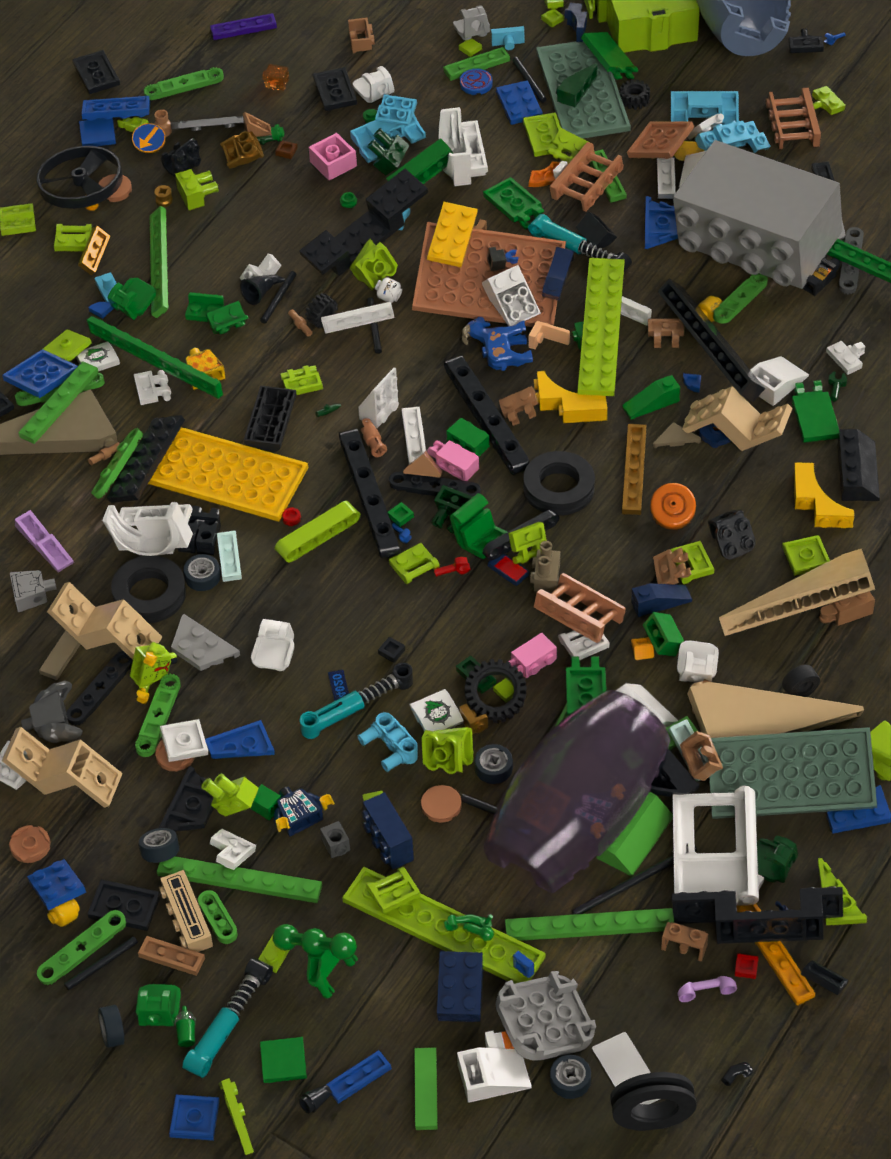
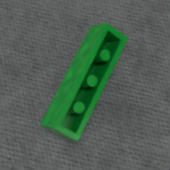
(428, 162)

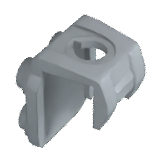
(473, 24)

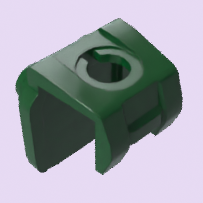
(775, 858)

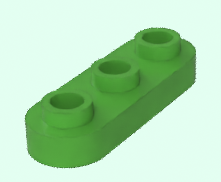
(217, 910)

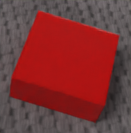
(746, 966)

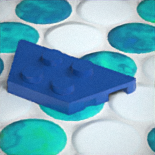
(659, 223)

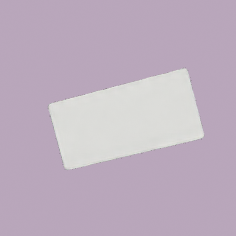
(621, 1059)

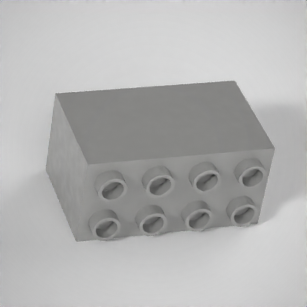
(758, 214)

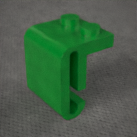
(474, 526)

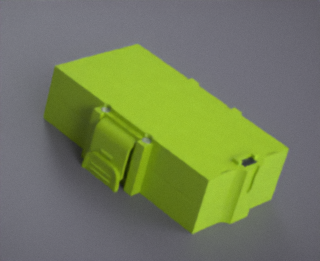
(648, 23)

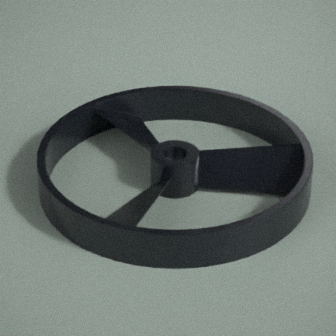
(95, 193)

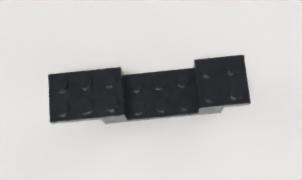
(377, 224)
(763, 925)

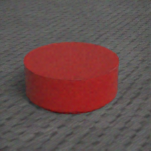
(291, 516)

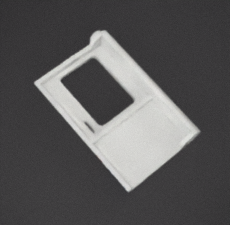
(717, 871)

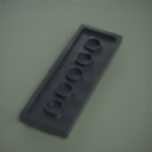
(145, 459)

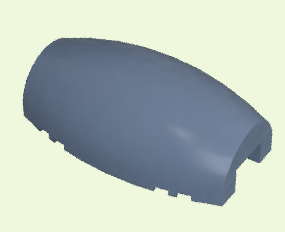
(747, 25)

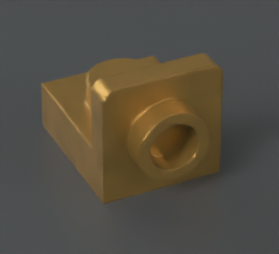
(471, 720)

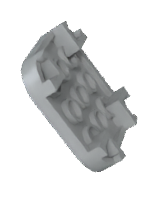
(545, 1017)

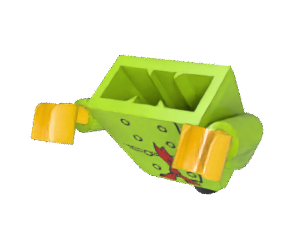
(149, 666)

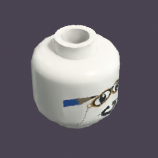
(388, 290)

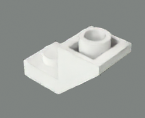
(268, 267)

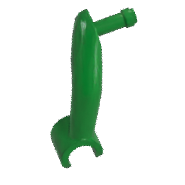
(451, 923)

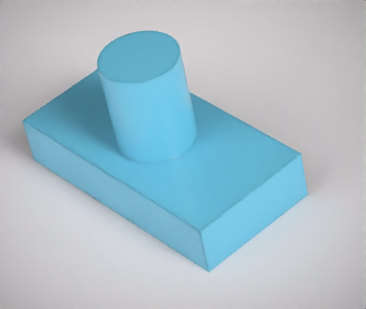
(508, 37)
(105, 284)

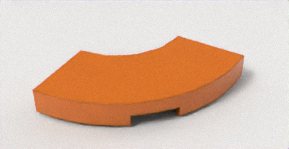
(543, 177)

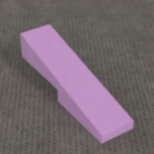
(43, 542)

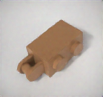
(848, 609)

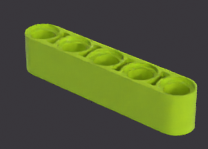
(317, 531)

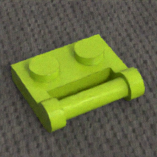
(71, 242)
(412, 559)
(698, 561)
(396, 894)

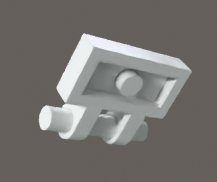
(706, 126)
(146, 387)

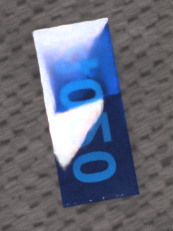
(338, 684)

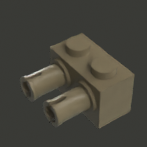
(546, 568)

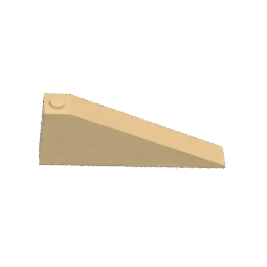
(826, 584)
(744, 711)

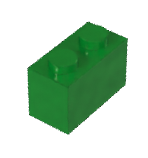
(468, 437)
(663, 634)

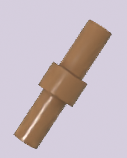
(300, 322)
(103, 454)

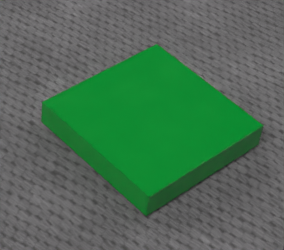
(283, 1060)

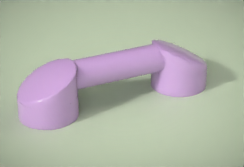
(726, 985)

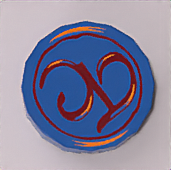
(476, 81)

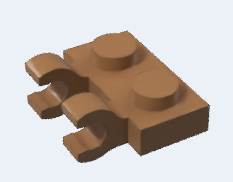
(665, 327)
(517, 402)
(666, 569)

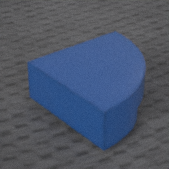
(100, 309)
(692, 381)

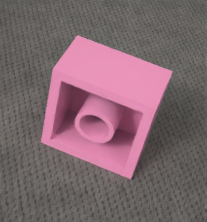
(333, 156)

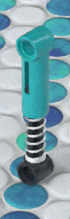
(544, 227)
(313, 722)
(200, 1058)

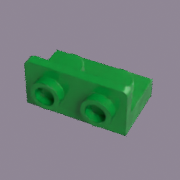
(201, 304)
(226, 317)

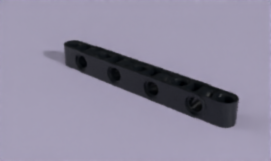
(486, 414)
(369, 493)

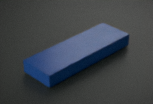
(359, 1076)

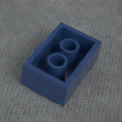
(387, 831)
(460, 986)

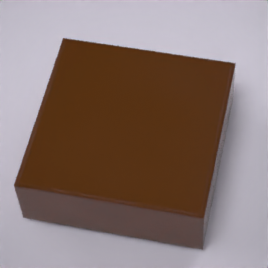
(286, 149)

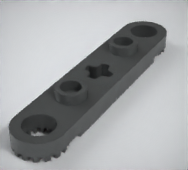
(196, 125)
(849, 273)

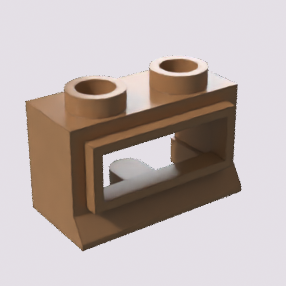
(360, 26)
(691, 755)
(686, 937)

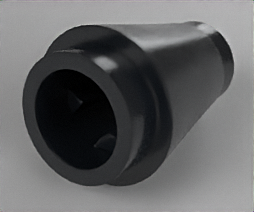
(315, 1098)

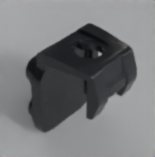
(182, 157)
(732, 534)

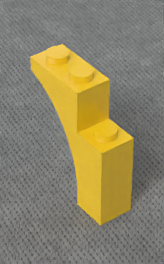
(571, 405)
(810, 496)

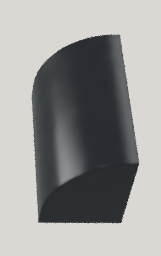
(596, 231)

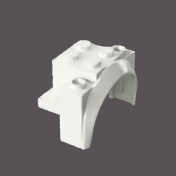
(468, 151)
(158, 531)

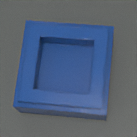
(523, 964)

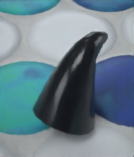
(256, 287)

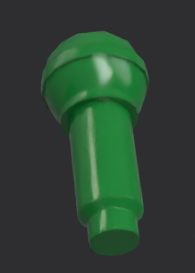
(485, 933)

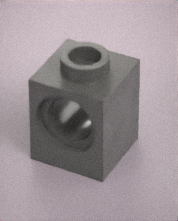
(335, 832)

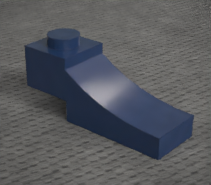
(576, 19)
(557, 273)

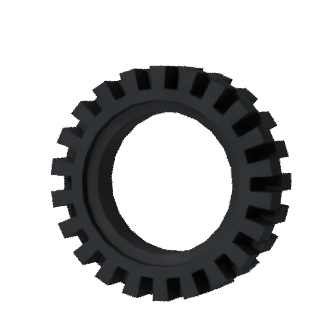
(508, 672)

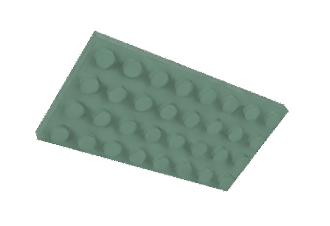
(600, 108)
(797, 771)

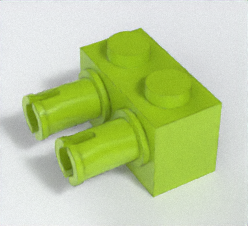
(191, 191)
(229, 795)

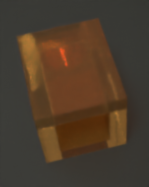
(276, 77)

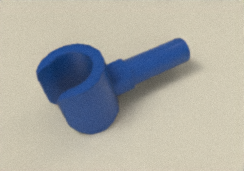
(831, 39)
(404, 534)

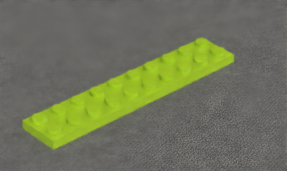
(601, 327)
(426, 920)

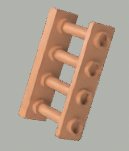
(807, 111)
(579, 165)
(574, 618)

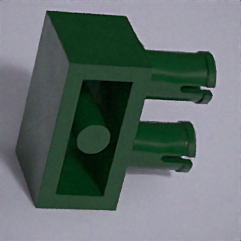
(390, 154)
(447, 502)

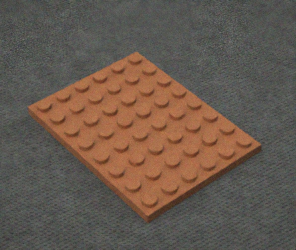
(460, 290)

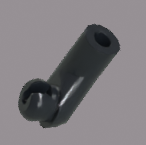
(735, 1070)

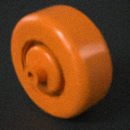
(673, 506)

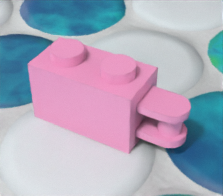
(455, 459)
(534, 655)

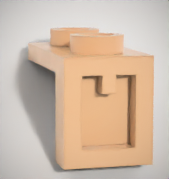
(544, 330)

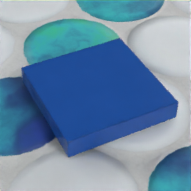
(97, 132)
(194, 1117)

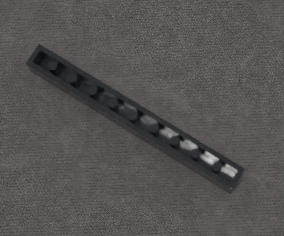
(711, 340)

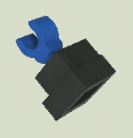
(497, 258)

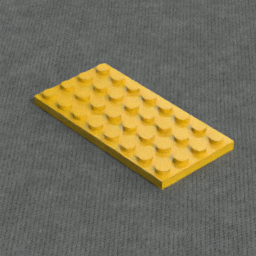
(229, 474)

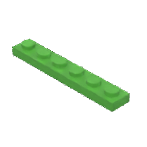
(58, 402)

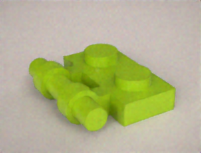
(567, 142)
(302, 380)
(525, 538)

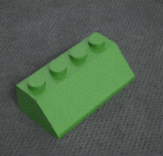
(639, 836)

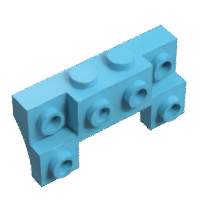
(704, 105)
(734, 134)
(364, 135)

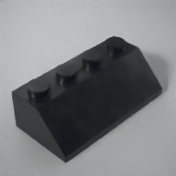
(857, 466)

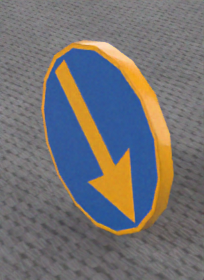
(148, 138)

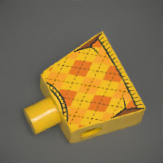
(206, 362)

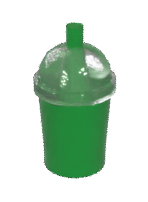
(185, 1028)

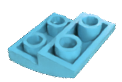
(396, 110)

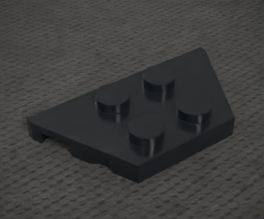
(190, 805)

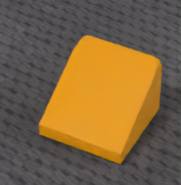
(642, 648)

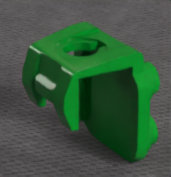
(132, 297)
(158, 1005)

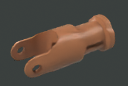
(373, 438)

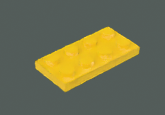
(452, 234)

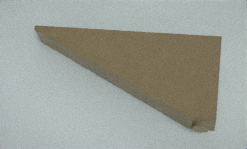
(78, 429)

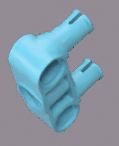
(395, 738)

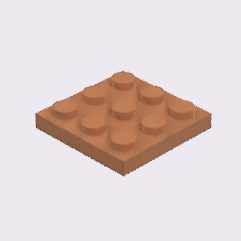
(660, 139)

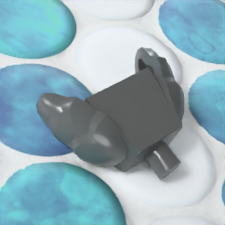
(50, 716)

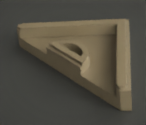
(675, 437)

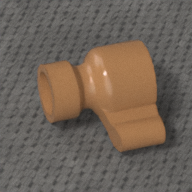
(162, 121)

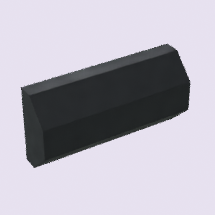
(270, 418)

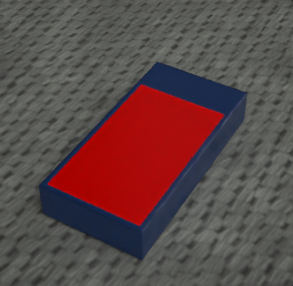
(507, 569)

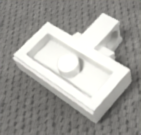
(847, 356)

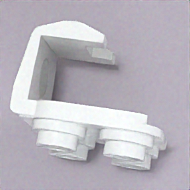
(374, 85)
(274, 645)
(697, 661)

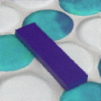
(243, 26)

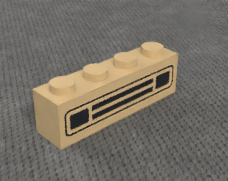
(186, 912)

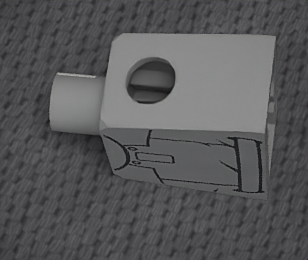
(30, 589)

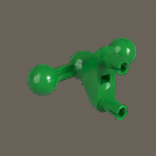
(322, 952)

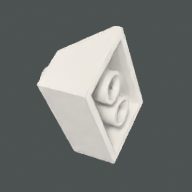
(642, 695)

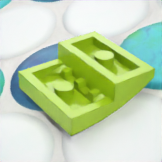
(17, 219)

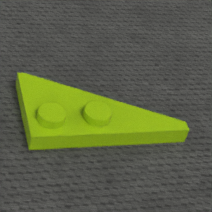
(851, 912)
(236, 1112)

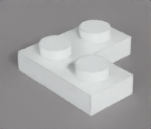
(234, 849)

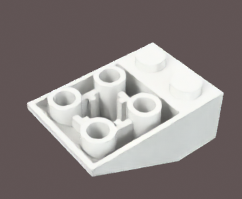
(511, 296)
(778, 378)
(381, 400)
(492, 1072)

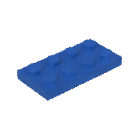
(115, 107)

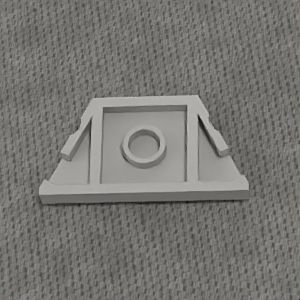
(200, 645)

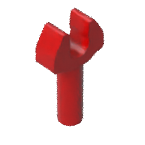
(460, 565)

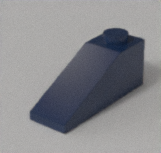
(658, 597)

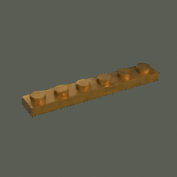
(634, 469)

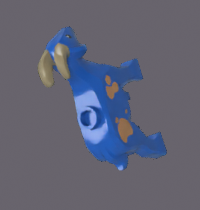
(498, 343)

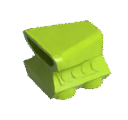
(373, 264)
(447, 749)
(882, 750)

